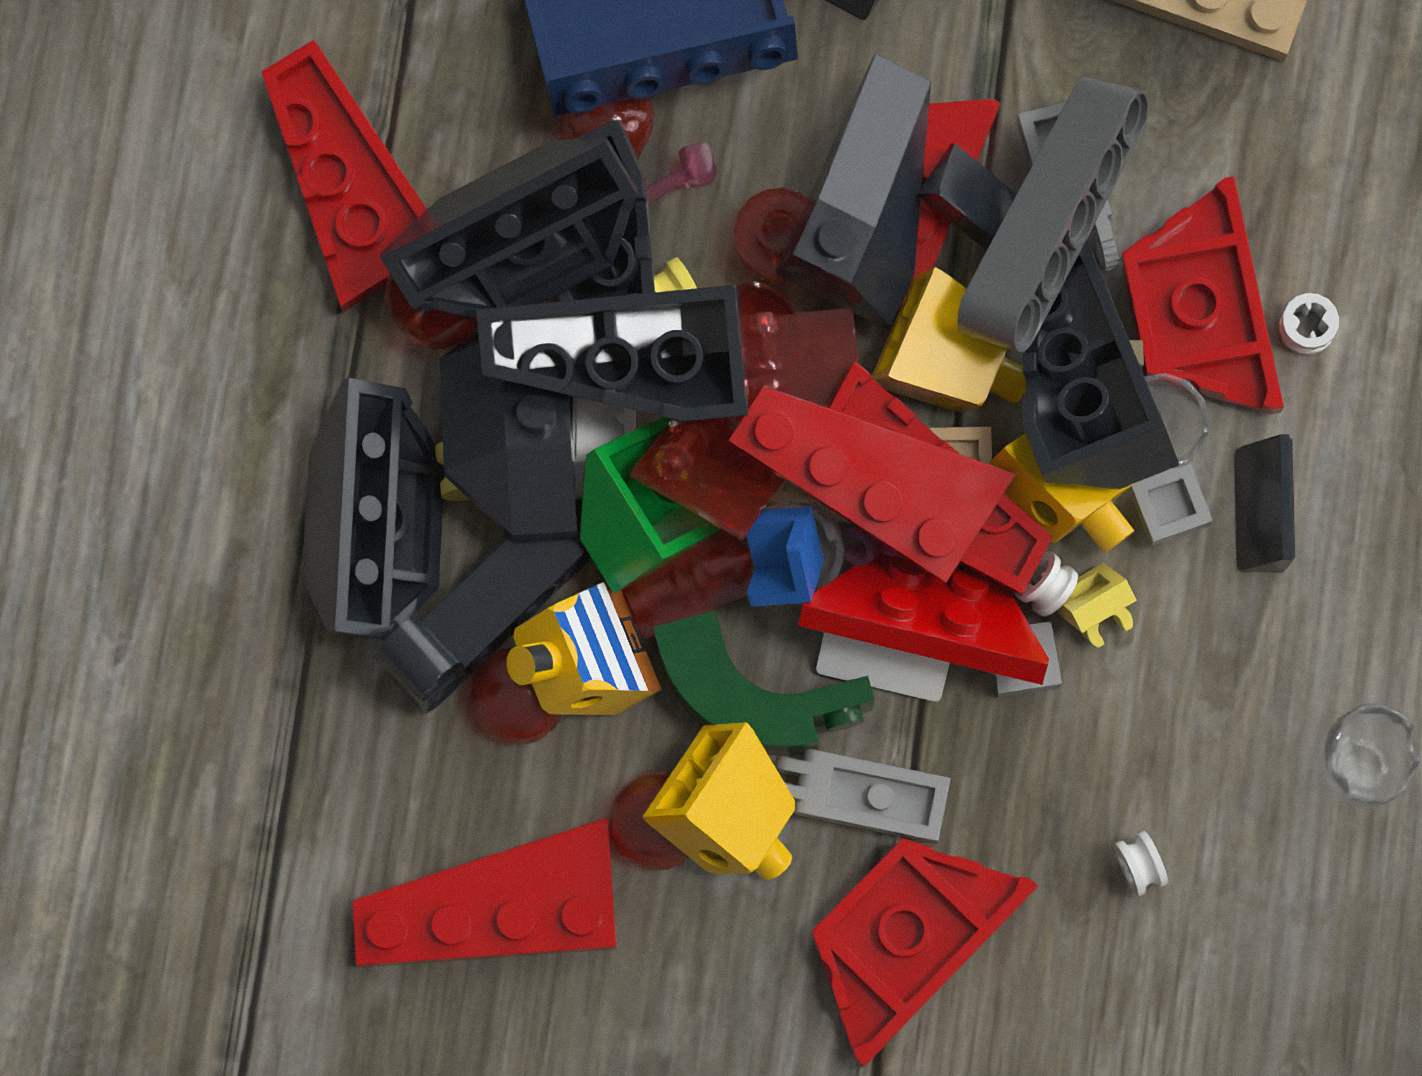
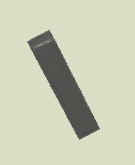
(1053, 214)

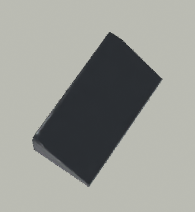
(968, 195)
(1265, 505)

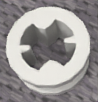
(1289, 323)
(1049, 585)
(1141, 864)

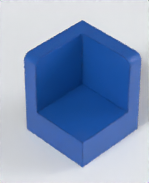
(784, 557)

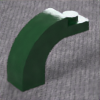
(717, 693)

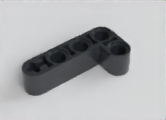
(477, 617)

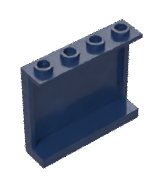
(640, 47)

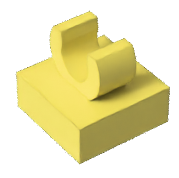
(1096, 598)

